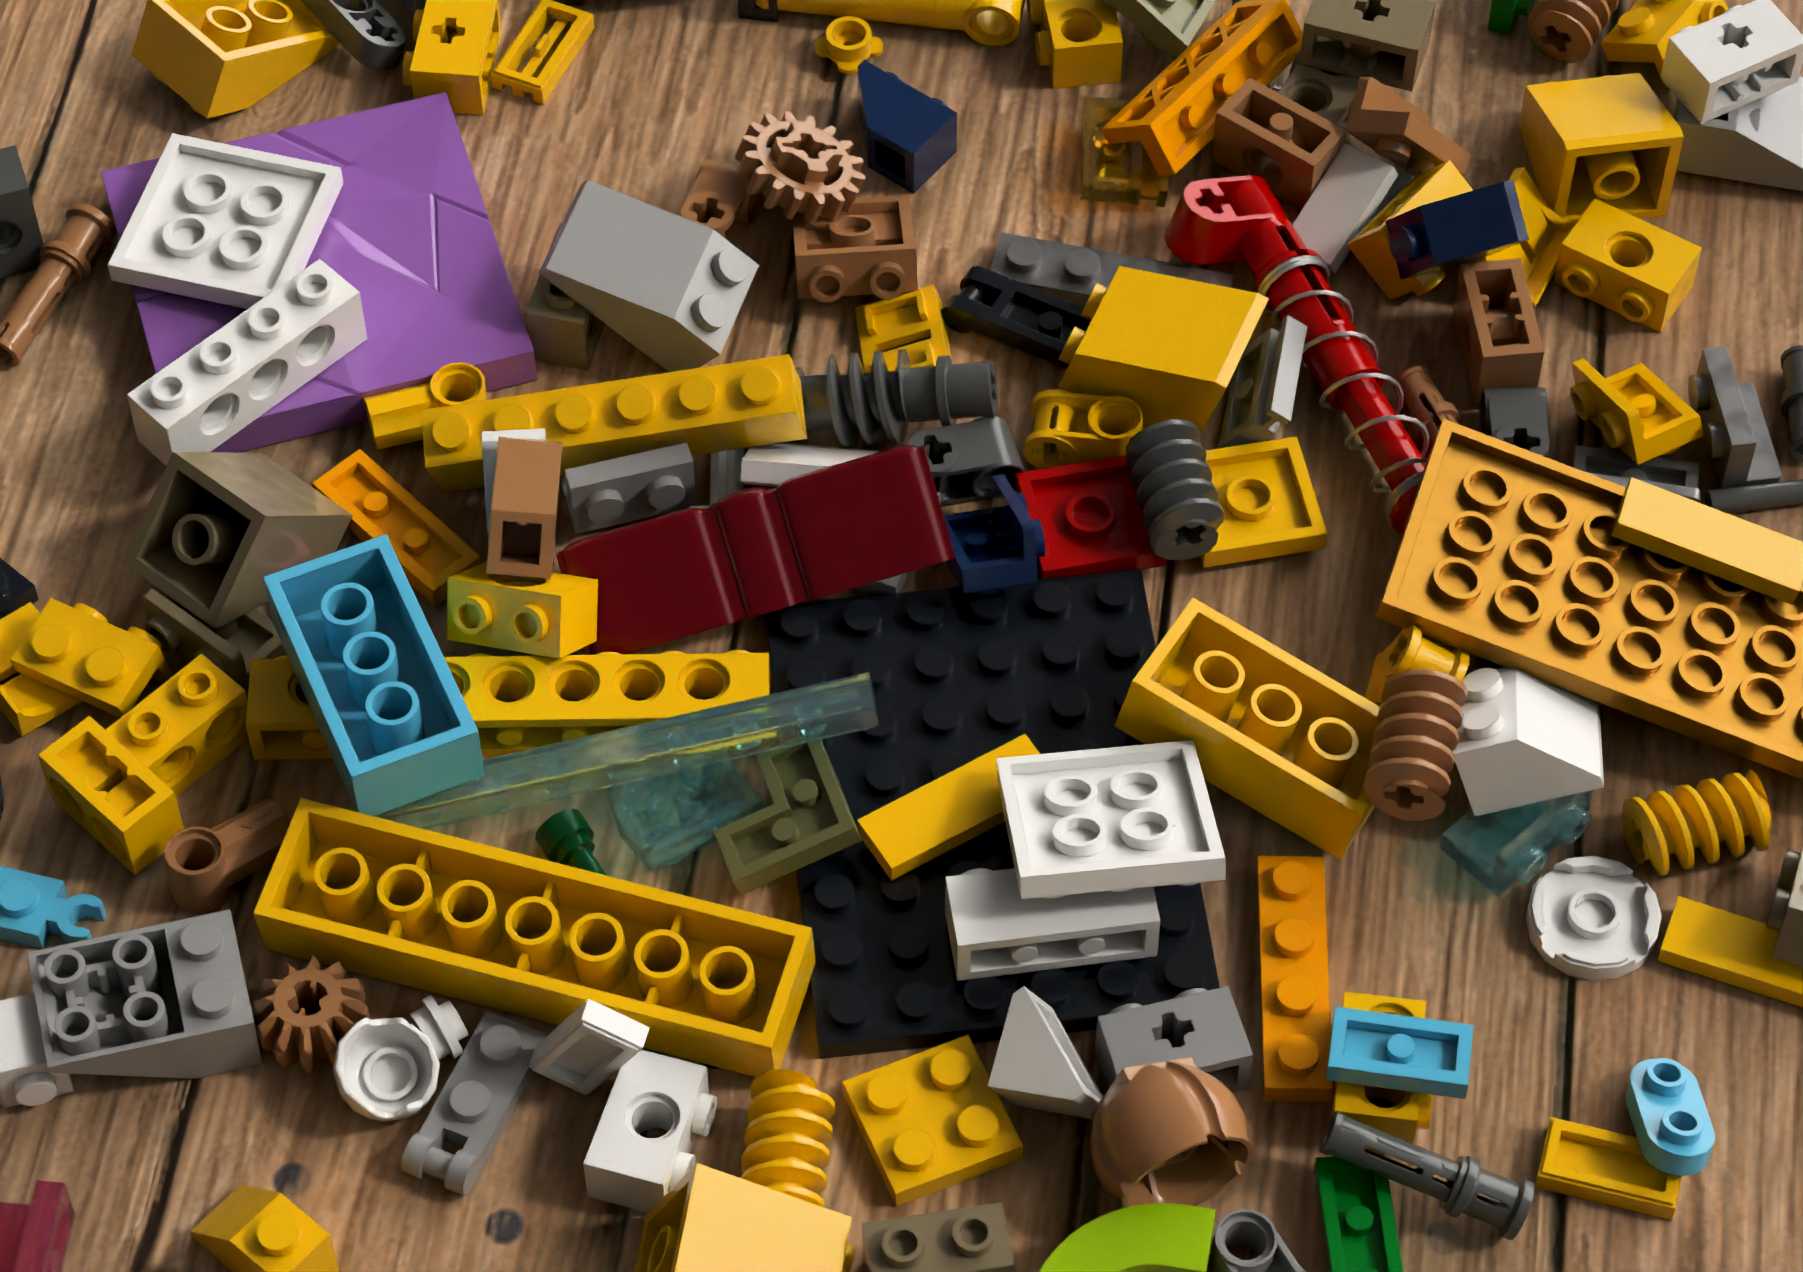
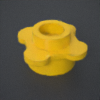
(848, 43)

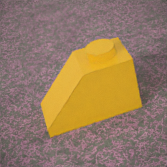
(265, 1234)

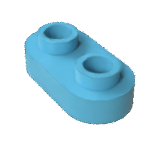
(1669, 1117)

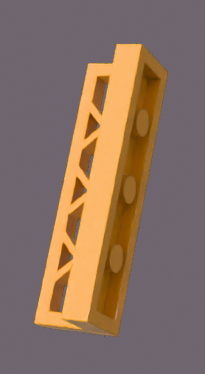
(1180, 105)

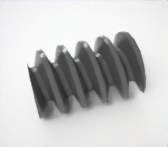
(1174, 489)

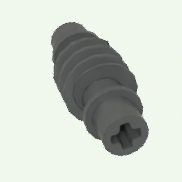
(896, 397)

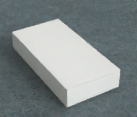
(1343, 203)
(588, 1047)

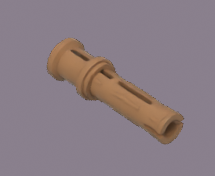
(62, 264)

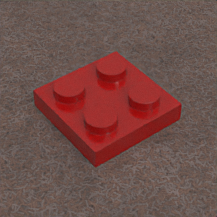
(1087, 518)

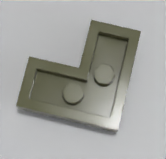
(801, 826)

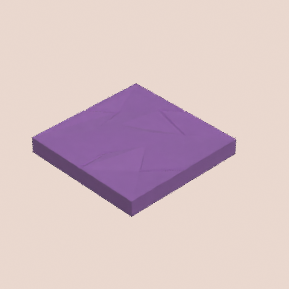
(403, 235)

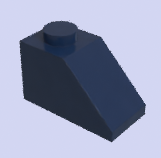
(1456, 230)

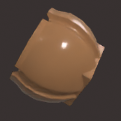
(1168, 1135)

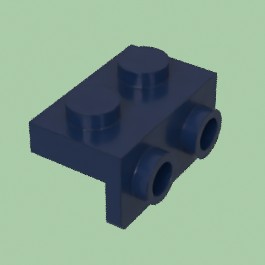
(995, 544)

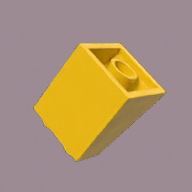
(1601, 142)
(1161, 343)
(740, 1226)

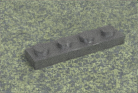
(1074, 270)

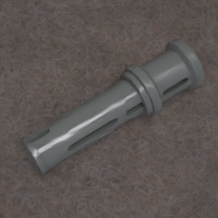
(1464, 1177)

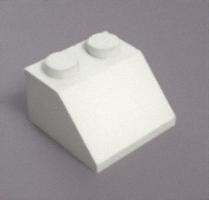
(1525, 741)

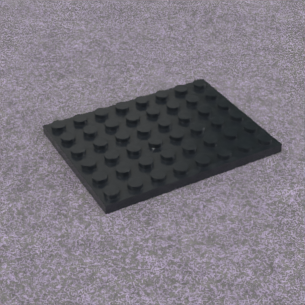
(949, 686)

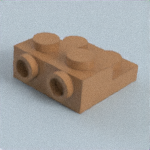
(858, 253)

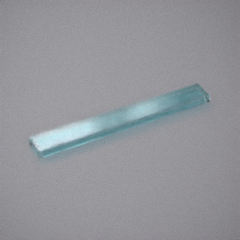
(651, 750)

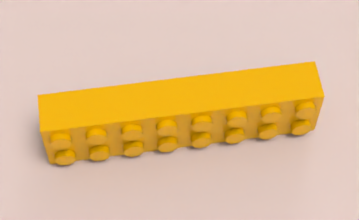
(535, 936)

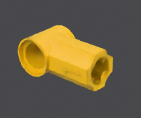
(396, 414)

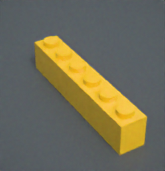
(704, 406)

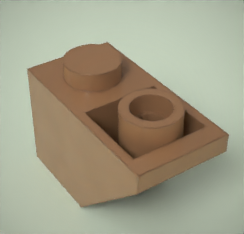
(524, 507)

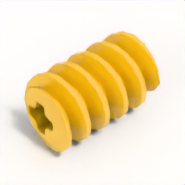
(1698, 820)
(788, 1134)

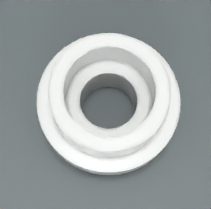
(441, 1025)

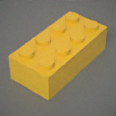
(1259, 725)

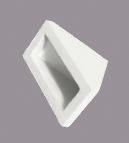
(1039, 1063)

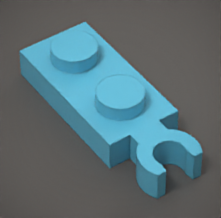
(38, 906)

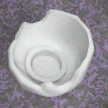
(386, 1068)

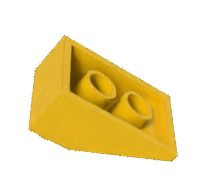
(228, 51)

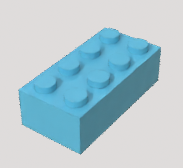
(374, 677)

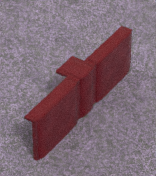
(762, 550)

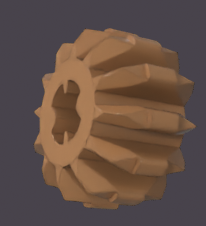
(308, 1013)

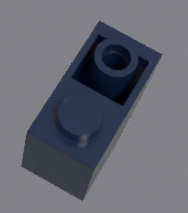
(902, 128)

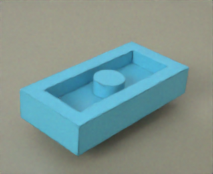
(1400, 1052)

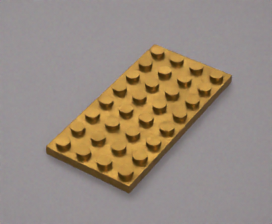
(1524, 572)

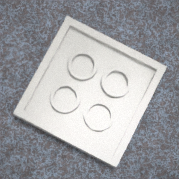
(224, 222)
(1109, 820)

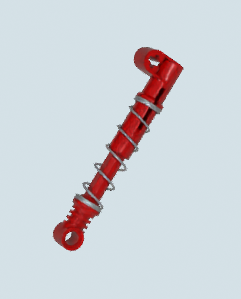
(1245, 222)

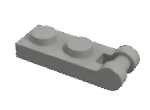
(474, 1104)

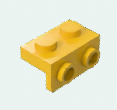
(1646, 27)
(1634, 411)
(89, 657)

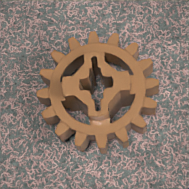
(799, 167)

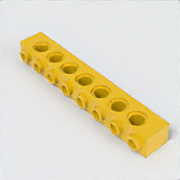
(285, 728)

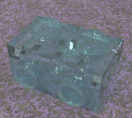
(680, 810)
(1515, 841)

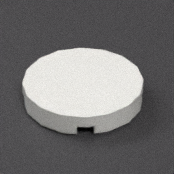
(1593, 918)

